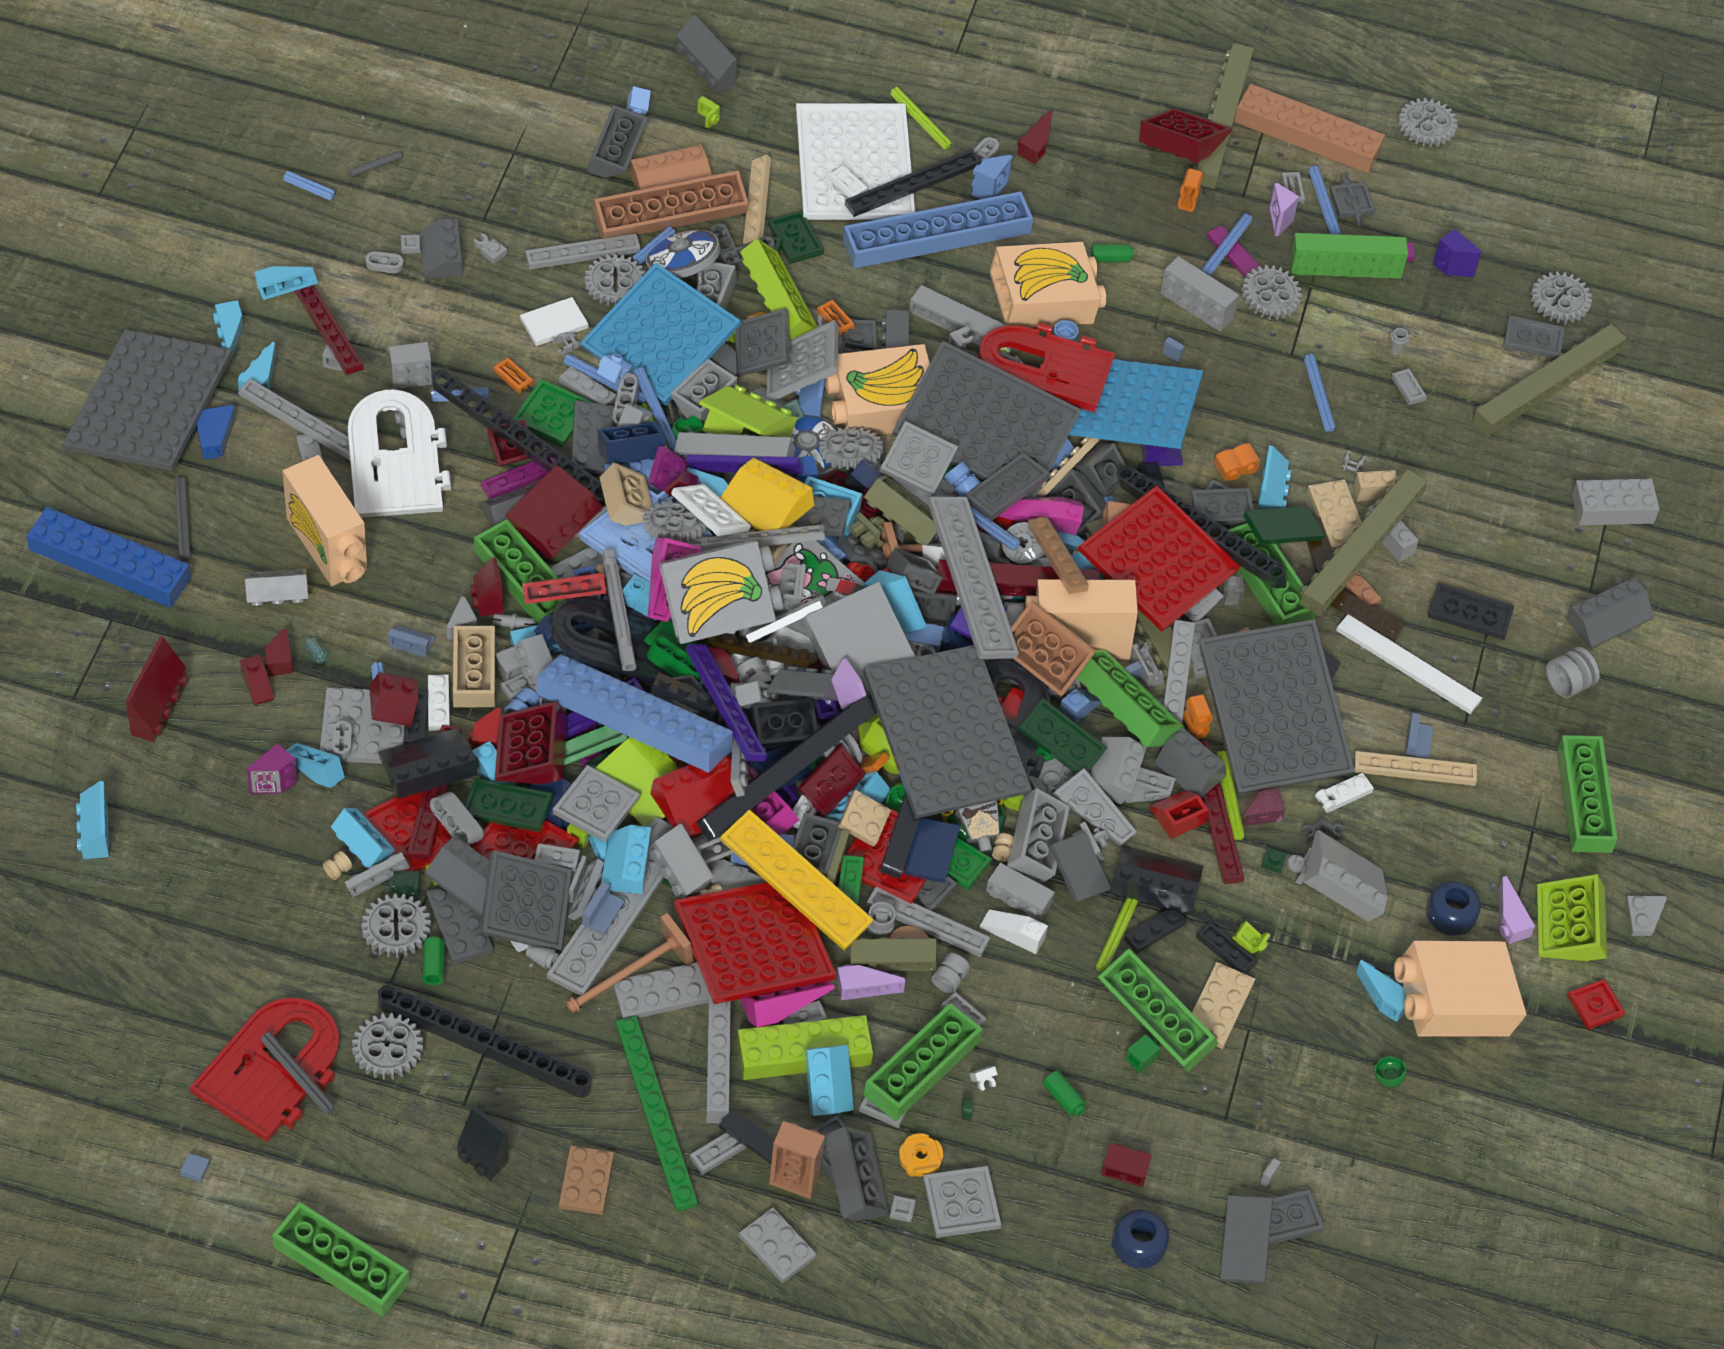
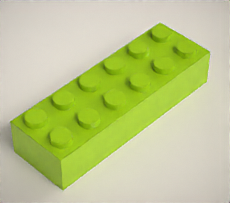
(777, 286)
(780, 1048)

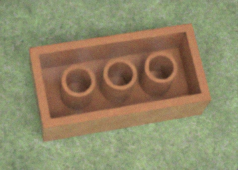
(796, 1159)

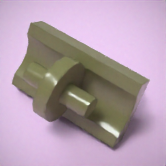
(871, 528)

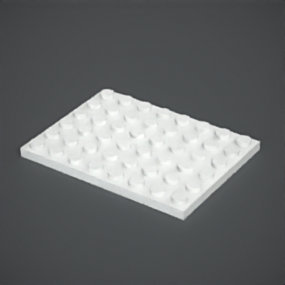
(864, 139)

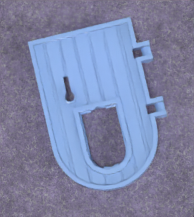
(607, 535)

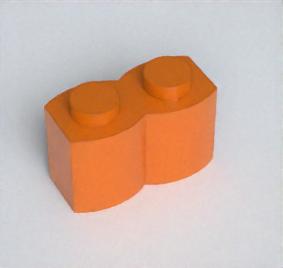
(1190, 190)
(1237, 462)
(1197, 716)

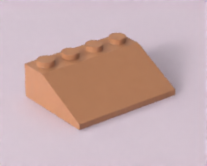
(669, 167)
(1049, 648)

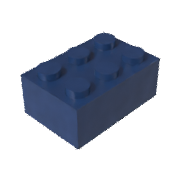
(630, 442)

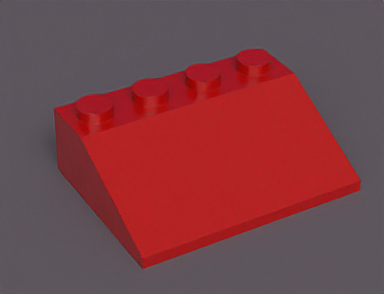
(692, 793)

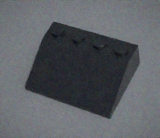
(428, 763)
(1157, 879)

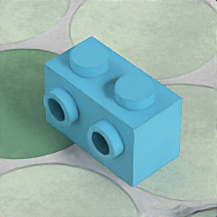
(637, 594)

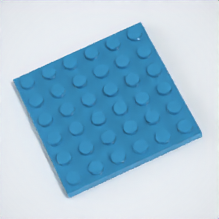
(662, 329)
(1143, 405)

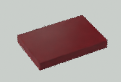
(831, 781)

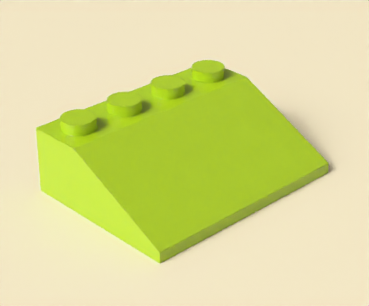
(751, 411)
(636, 767)
(1572, 919)

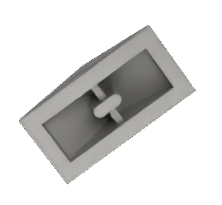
(462, 616)

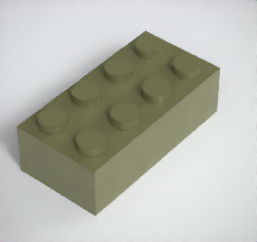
(903, 508)

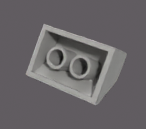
(699, 384)
(276, 586)
(1118, 767)
(681, 863)

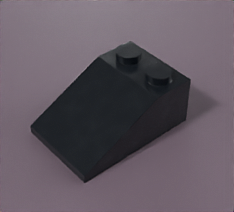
(483, 1144)

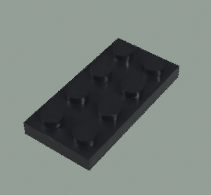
(1471, 611)

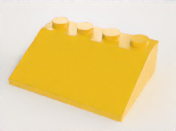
(767, 496)

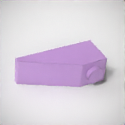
(1513, 918)
(866, 982)

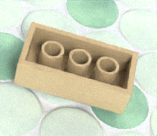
(474, 666)

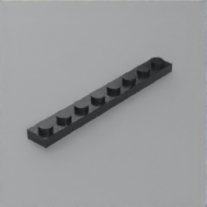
(912, 183)

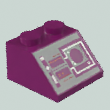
(272, 772)

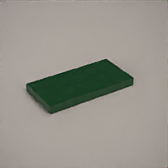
(1283, 525)
(1062, 737)
(508, 805)

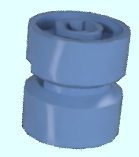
(1066, 329)
(961, 479)
(525, 699)

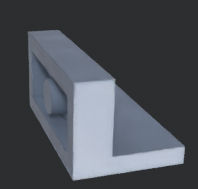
(410, 640)
(1418, 738)
(602, 909)

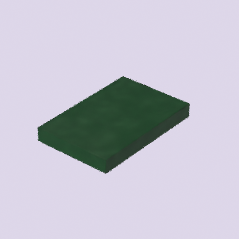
(797, 236)

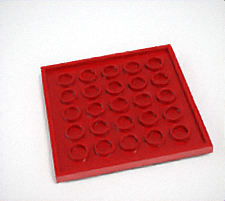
(1164, 554)
(752, 942)

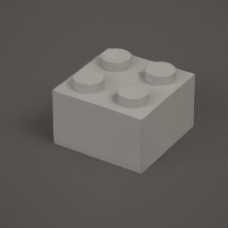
(410, 365)

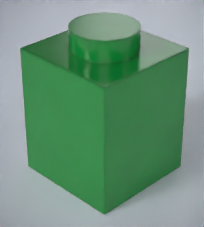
(1142, 1053)

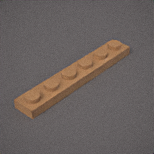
(1058, 555)

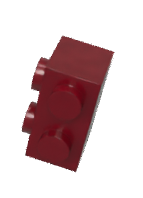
(1126, 1164)

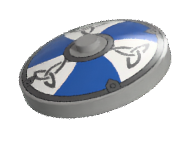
(685, 252)
(806, 439)

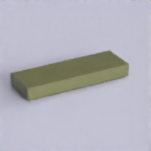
(838, 856)

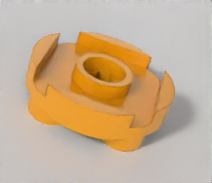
(910, 1149)

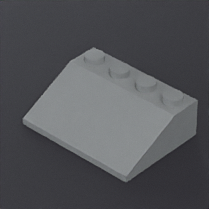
(1346, 877)

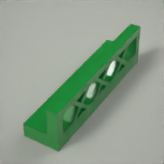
(591, 743)

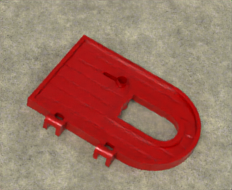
(1067, 368)
(263, 1087)

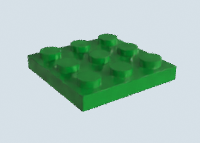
(549, 412)

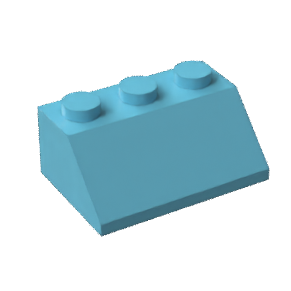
(1273, 481)
(828, 490)
(900, 599)
(871, 786)
(93, 822)
(627, 859)
(829, 1080)

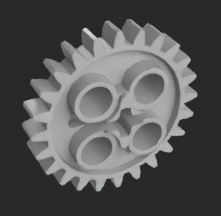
(1427, 122)
(600, 278)
(1271, 292)
(1569, 306)
(850, 447)
(672, 522)
(417, 924)
(385, 1062)

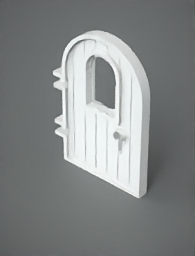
(405, 474)

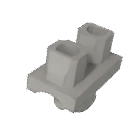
(1099, 838)
(1299, 864)

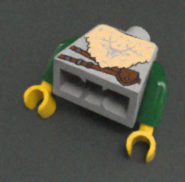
(978, 822)

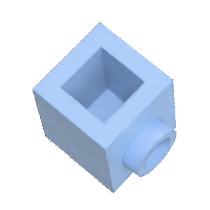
(638, 100)
(613, 367)

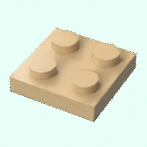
(864, 818)

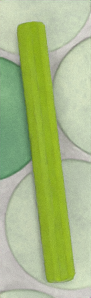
(921, 118)
(1231, 799)
(1116, 934)

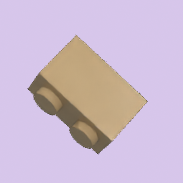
(1373, 484)

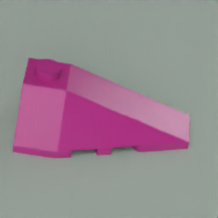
(1062, 512)
(664, 550)
(774, 810)
(776, 1006)

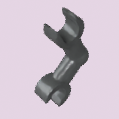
(1321, 823)

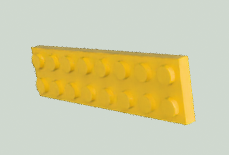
(796, 880)

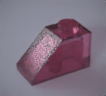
(1264, 808)

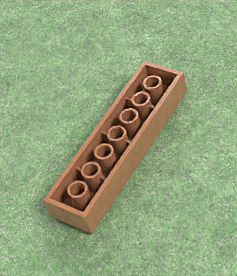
(1309, 128)
(671, 205)

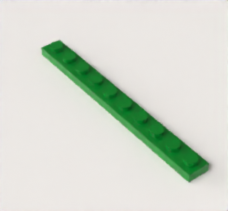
(656, 1114)

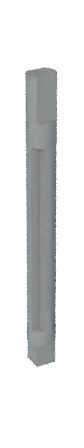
(618, 611)

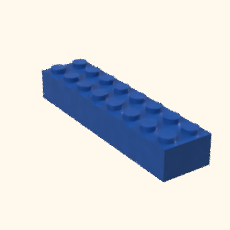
(108, 557)

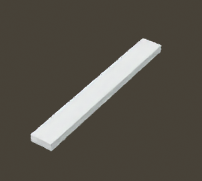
(1409, 664)

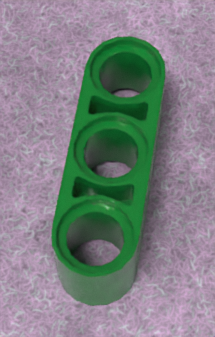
(671, 658)

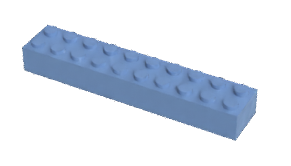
(937, 229)
(635, 713)

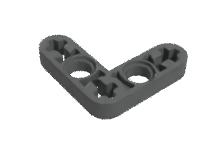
(732, 251)

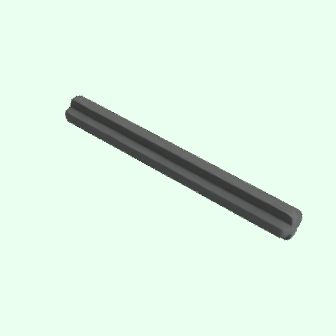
(182, 518)
(297, 1073)

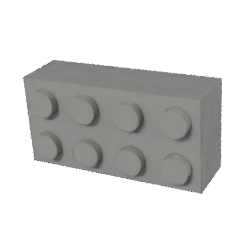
(1199, 293)
(1615, 502)
(1038, 826)

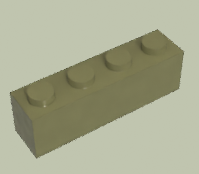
(895, 954)

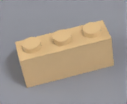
(625, 494)

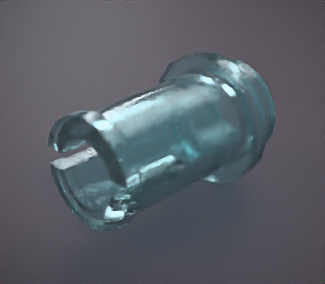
(318, 654)

